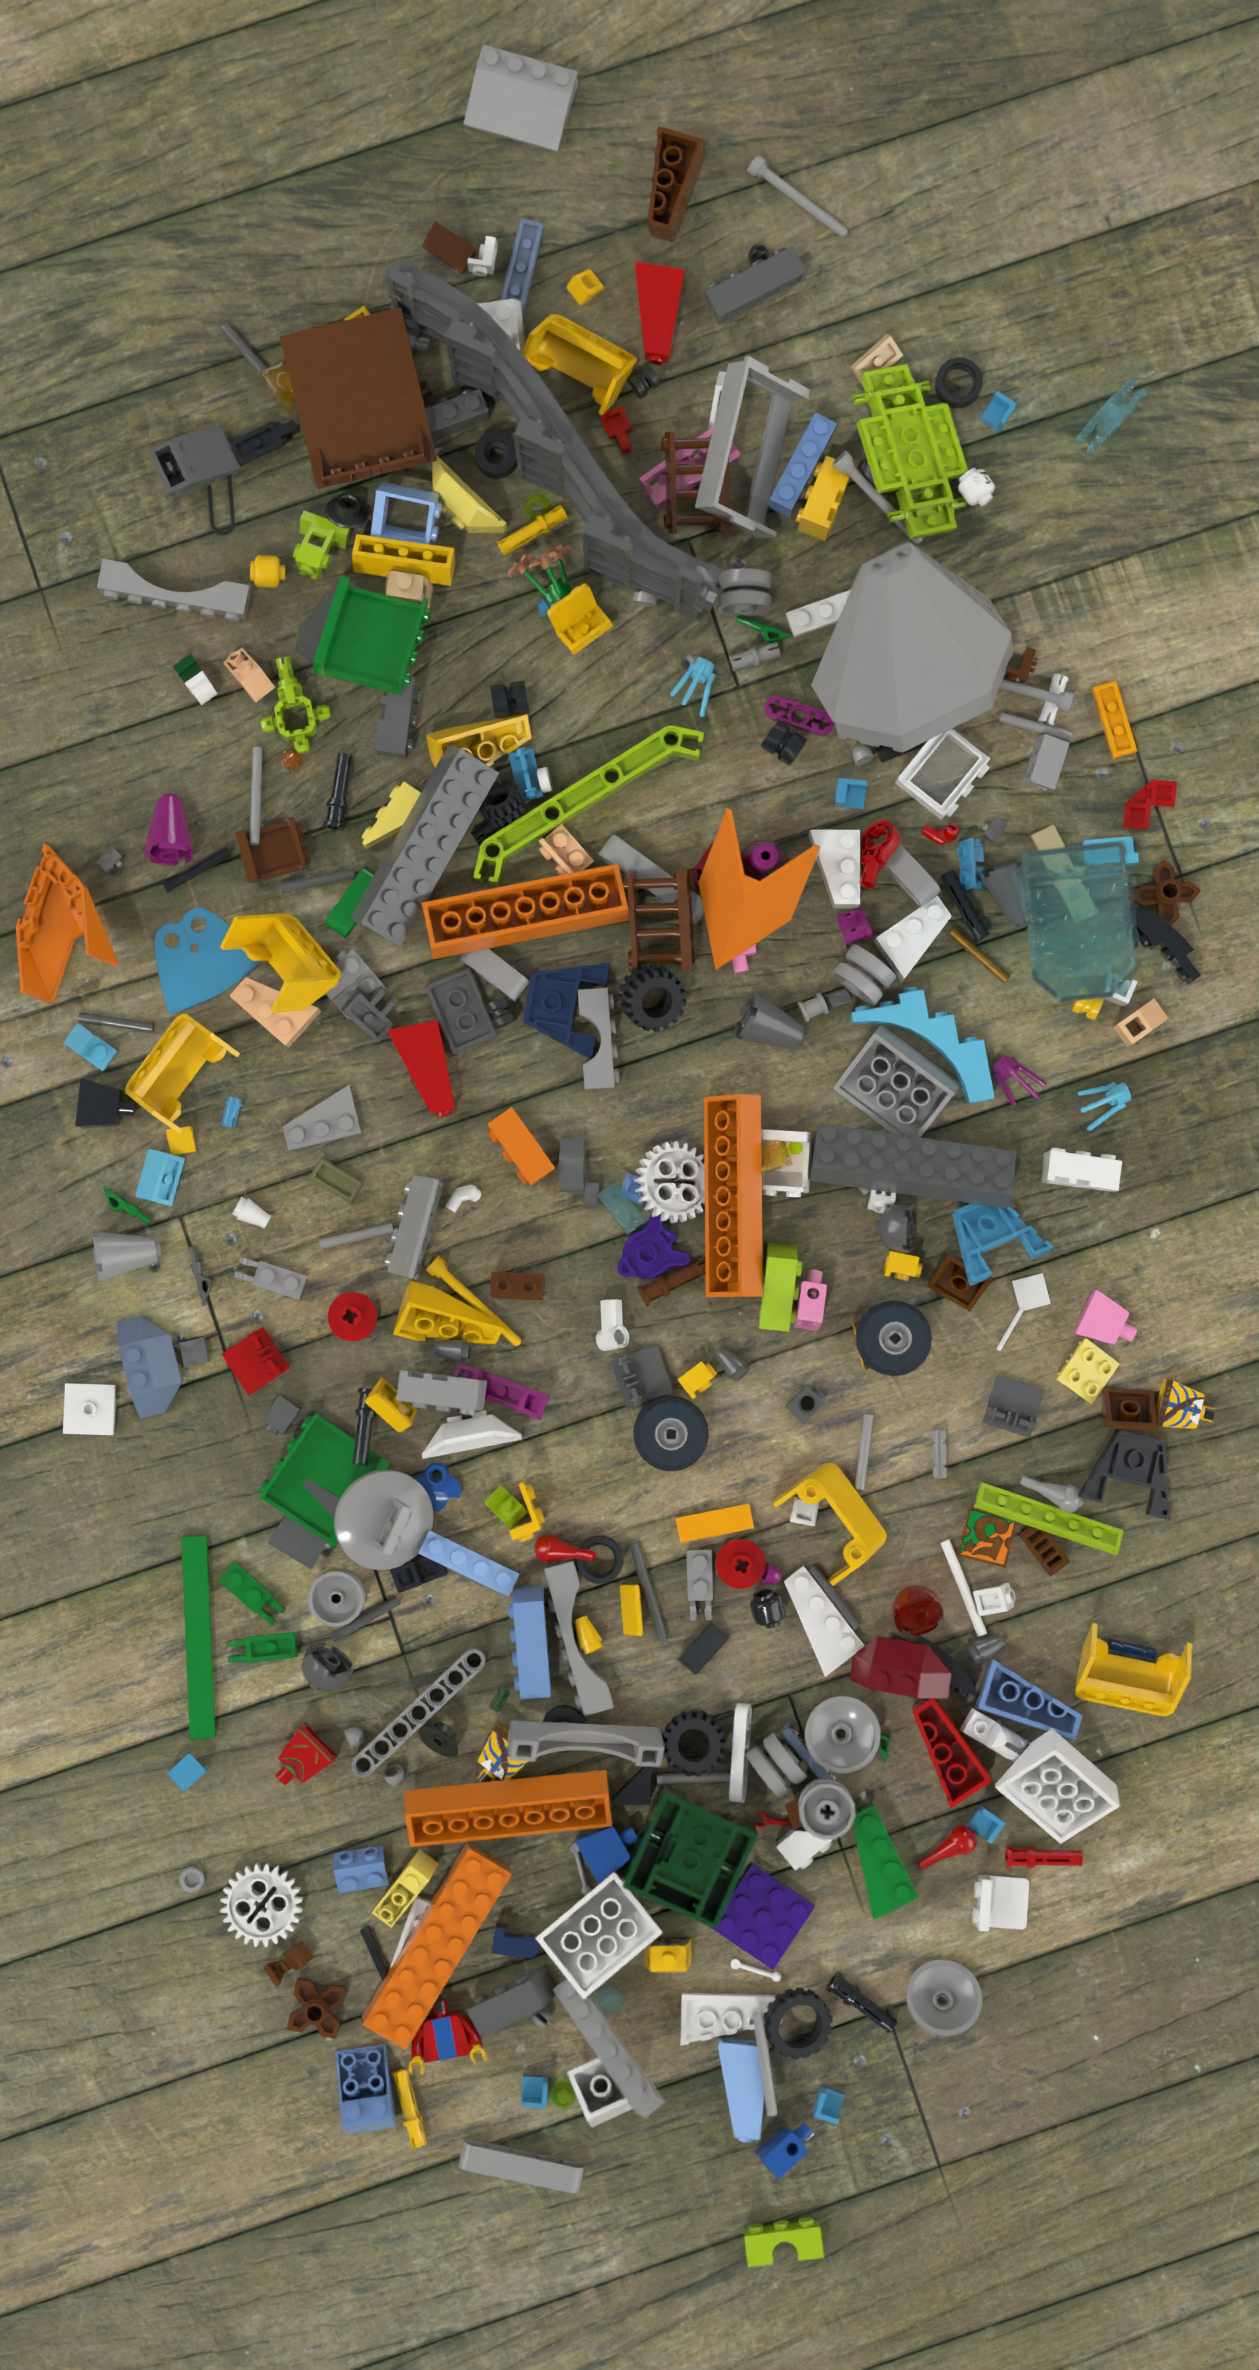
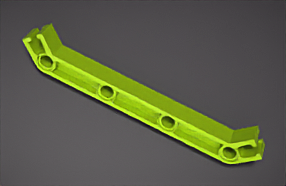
(583, 796)

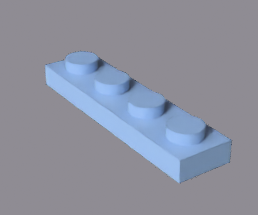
(468, 1563)

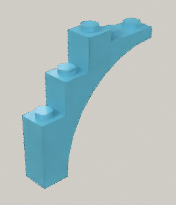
(940, 1031)

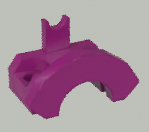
(854, 926)

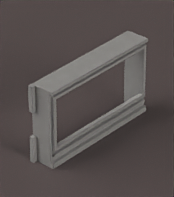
(721, 440)

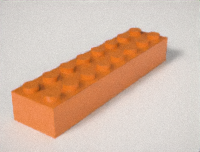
(525, 911)
(733, 1196)
(507, 1808)
(436, 1945)

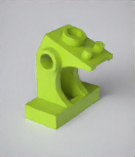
(311, 558)

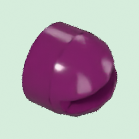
(772, 1574)

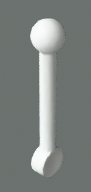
(735, 1964)

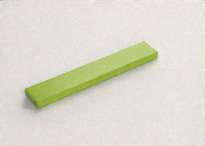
(1048, 1518)

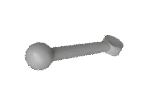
(574, 1849)

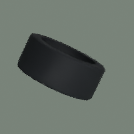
(960, 364)
(613, 1573)

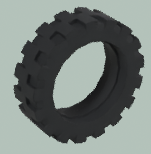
(813, 2040)

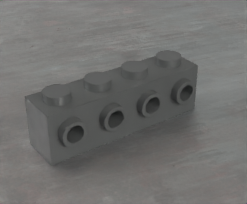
(755, 284)
(457, 414)

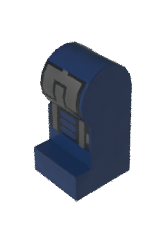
(514, 1944)

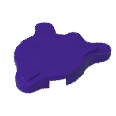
(650, 1252)

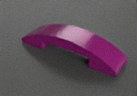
(507, 1392)

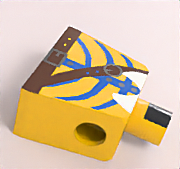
(1181, 1406)
(496, 1757)
(668, 1955)

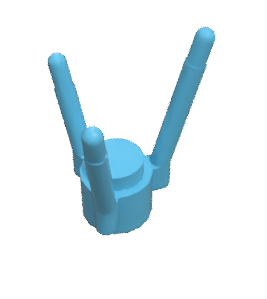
(700, 672)
(1116, 1095)

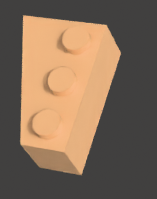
(258, 1000)

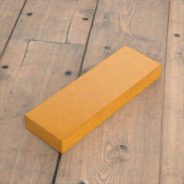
(1114, 719)
(714, 1522)

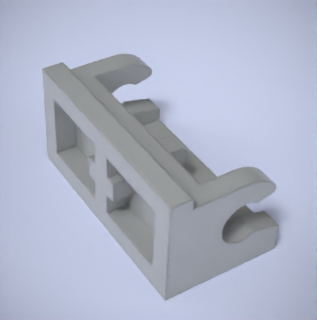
(1045, 762)

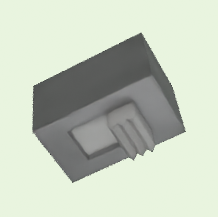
(994, 830)
(110, 860)
(837, 999)
(590, 1195)

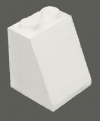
(597, 2093)

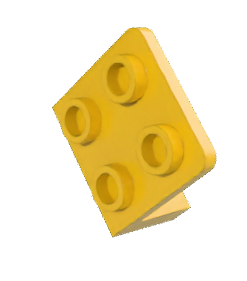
(578, 619)
(525, 1531)

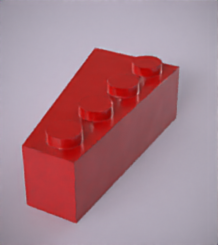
(954, 1759)

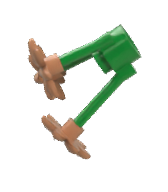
(557, 590)

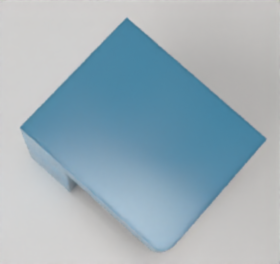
(998, 411)
(850, 793)
(187, 1772)
(986, 1823)
(534, 2091)
(828, 2104)

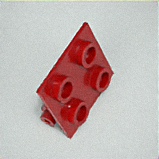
(255, 1360)

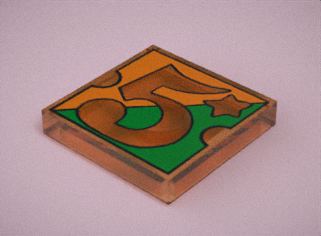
(986, 1537)

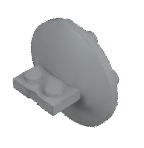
(383, 1519)

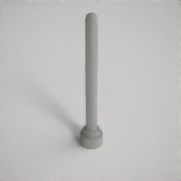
(760, 169)
(846, 465)
(1062, 700)

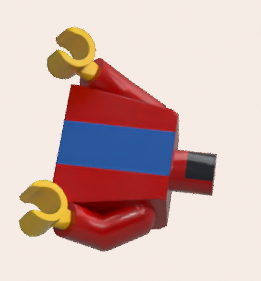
(445, 2037)

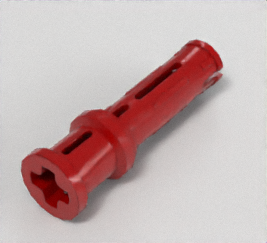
(1030, 1857)

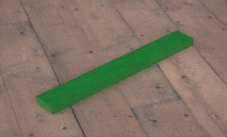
(198, 1637)

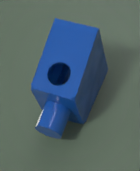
(606, 1849)
(777, 2157)

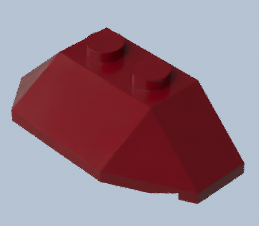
(901, 1669)

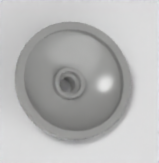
(860, 1736)
(945, 1982)

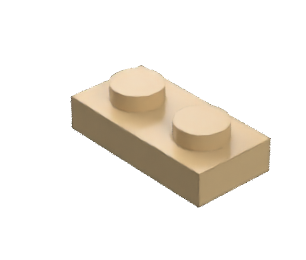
(880, 356)

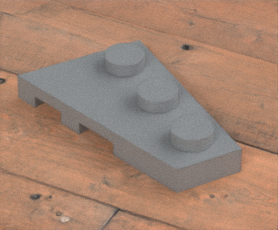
(325, 1122)

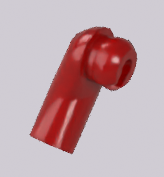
(941, 836)

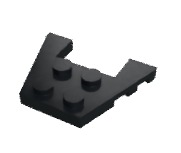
(1135, 1461)

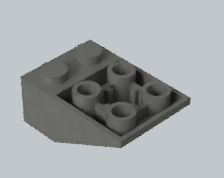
(194, 461)

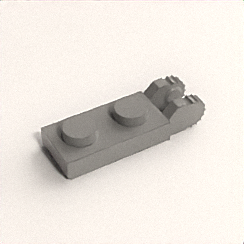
(274, 1278)
(699, 1581)

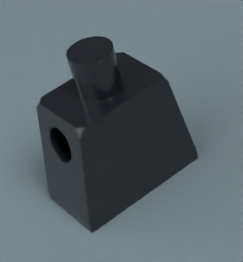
(101, 1105)

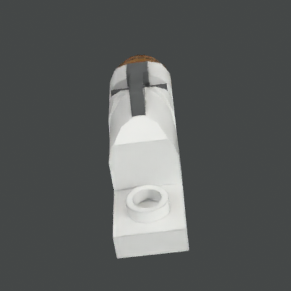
(994, 1735)

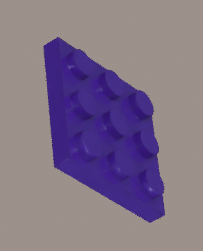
(763, 1916)

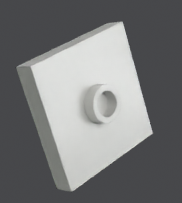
(89, 1409)

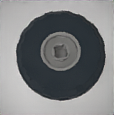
(893, 1338)
(671, 1433)

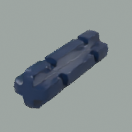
(1132, 1650)

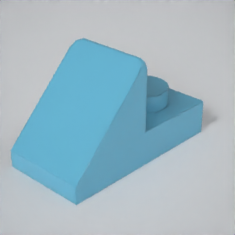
(90, 1047)

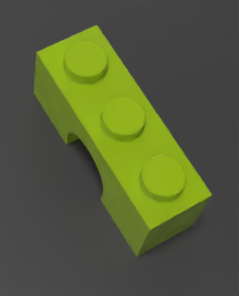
(762, 2240)

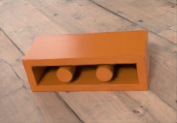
(520, 1147)

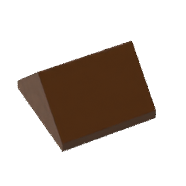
(952, 1282)
(1128, 1409)

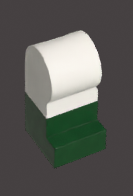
(195, 679)

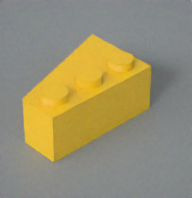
(822, 500)

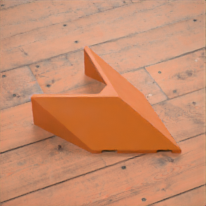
(741, 908)
(54, 918)

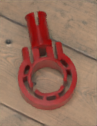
(877, 857)

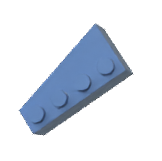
(530, 1641)
(1017, 1700)

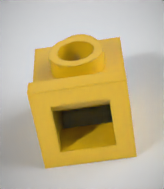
(902, 1266)
(697, 1378)

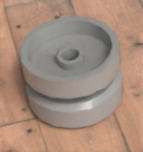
(745, 592)
(863, 975)
(327, 1609)
(778, 1763)
(829, 1823)

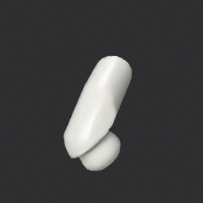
(461, 1194)

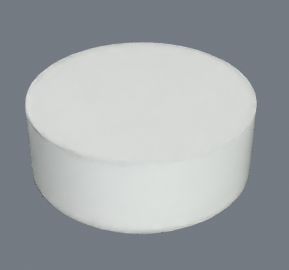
(544, 779)

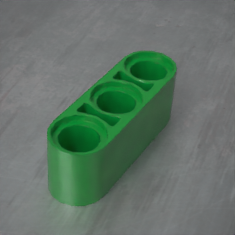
(339, 918)

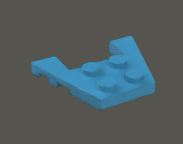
(987, 1227)

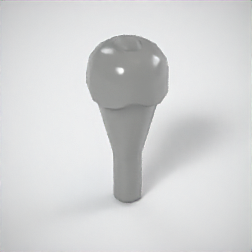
(1062, 1495)

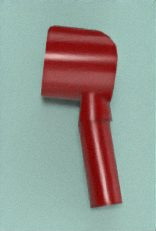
(770, 1820)

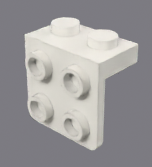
(1000, 1902)

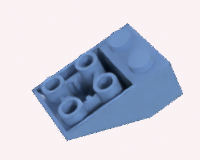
(365, 2089)

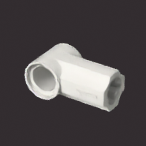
(613, 1333)

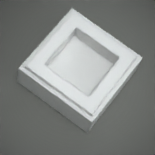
(804, 1513)

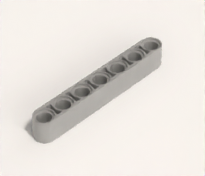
(412, 1722)

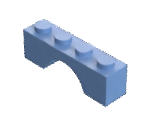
(801, 465)

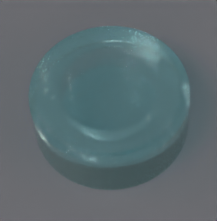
(610, 2000)

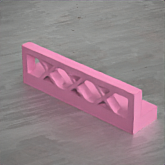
(657, 492)

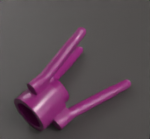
(1007, 1068)

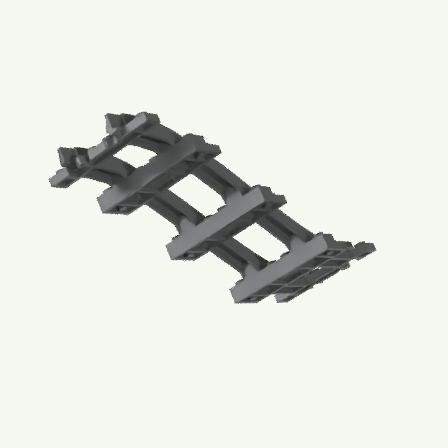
(548, 446)

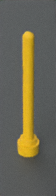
(439, 1269)

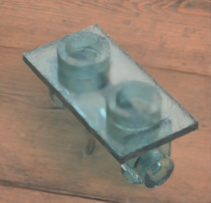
(621, 1208)

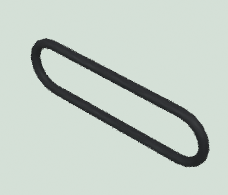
(231, 509)

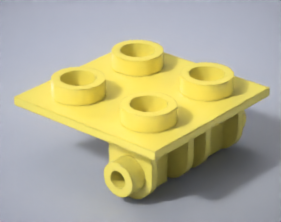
(1087, 1370)

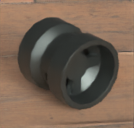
(644, 381)
(501, 1012)

